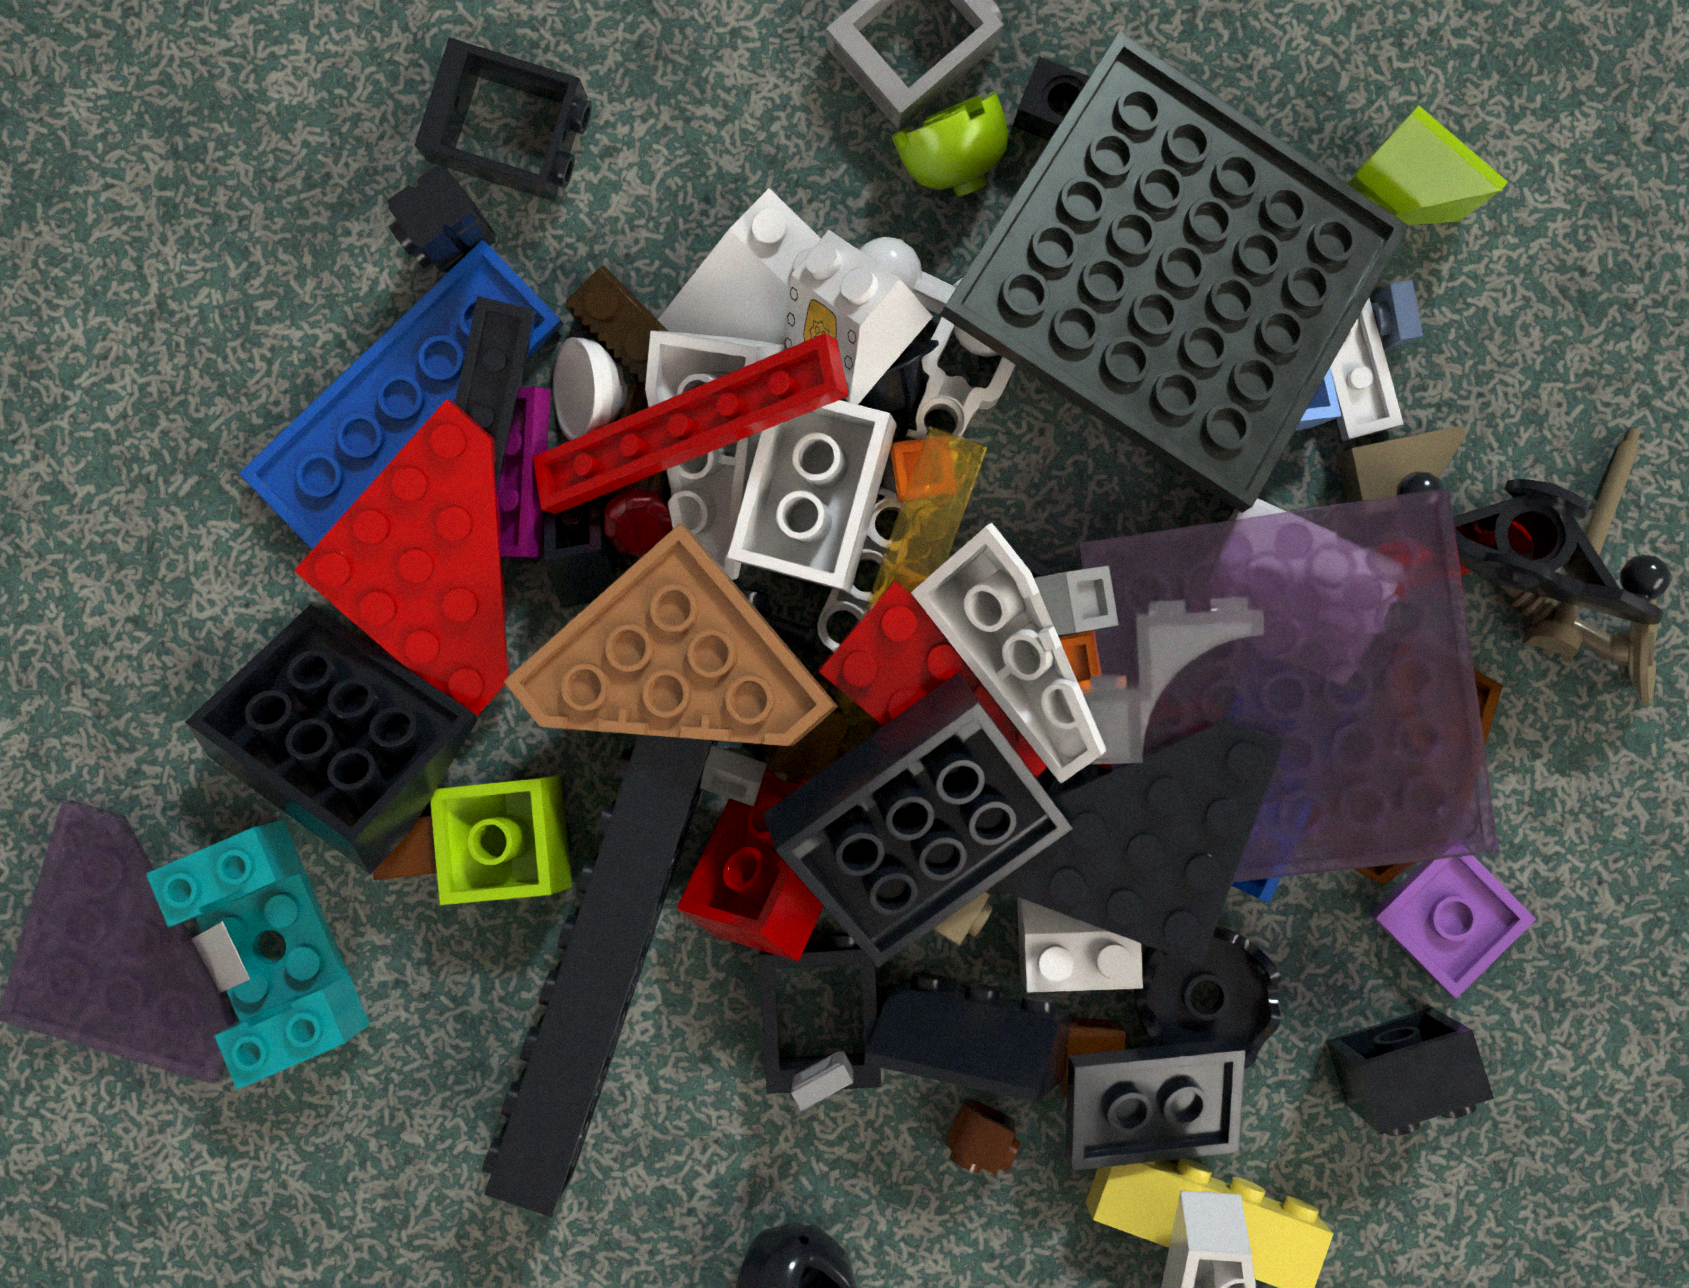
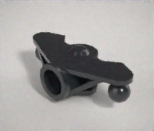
(1558, 541)

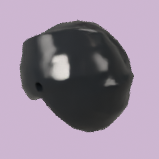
(795, 1258)

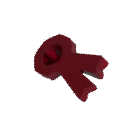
(636, 521)

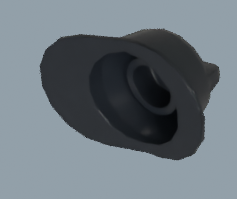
(901, 382)

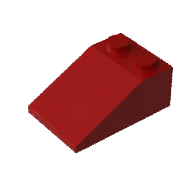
(745, 886)

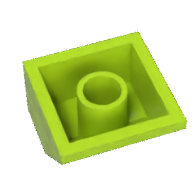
(500, 840)

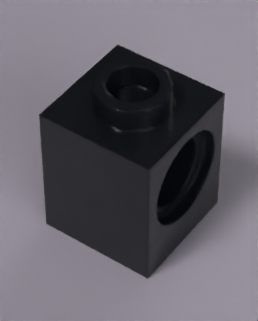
(1046, 83)

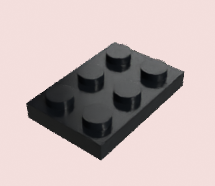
(1154, 1103)

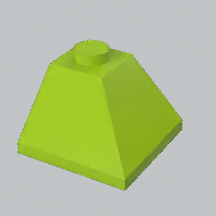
(1426, 174)

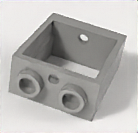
(883, 84)

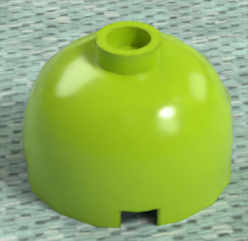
(956, 145)

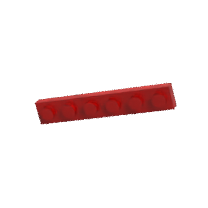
(692, 424)

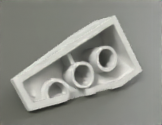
(1005, 635)

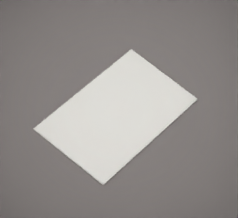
(221, 957)

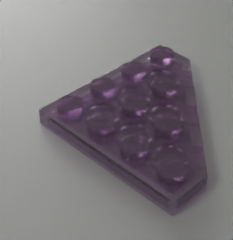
(103, 961)

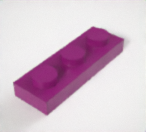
(518, 491)

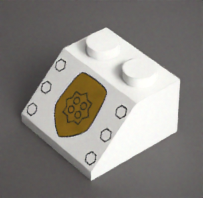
(856, 303)

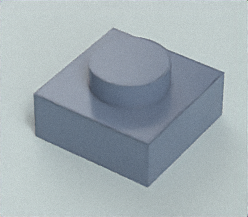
(1397, 315)

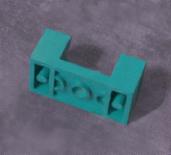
(290, 1004)

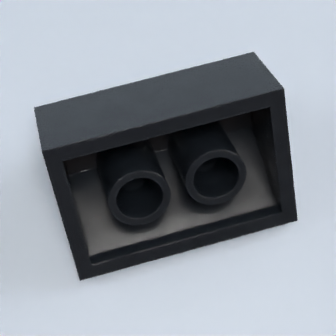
(972, 1037)

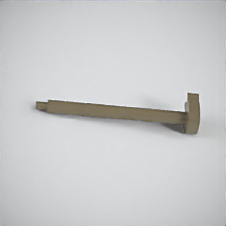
(1559, 634)

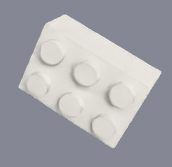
(814, 494)

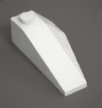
(712, 486)

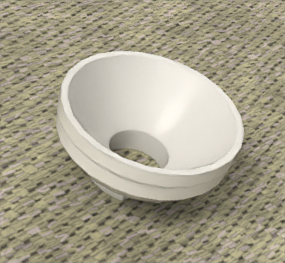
(586, 387)

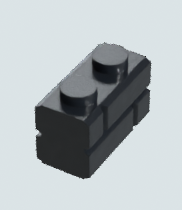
(438, 220)

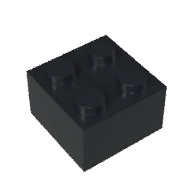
(1410, 1071)

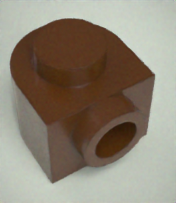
(982, 1138)

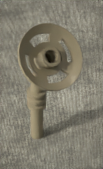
(1627, 648)

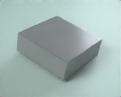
(821, 1080)

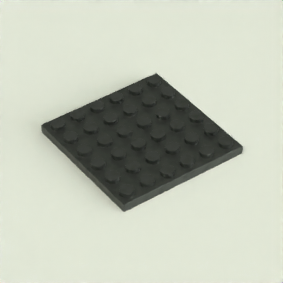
(1177, 272)

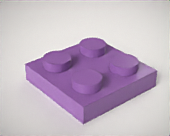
(1452, 920)

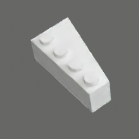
(1209, 1243)

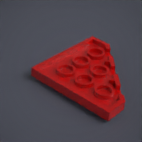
(424, 560)

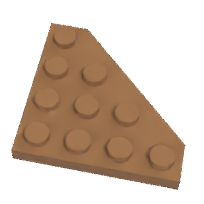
(672, 657)

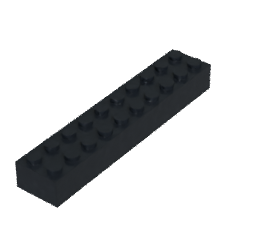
(598, 974)

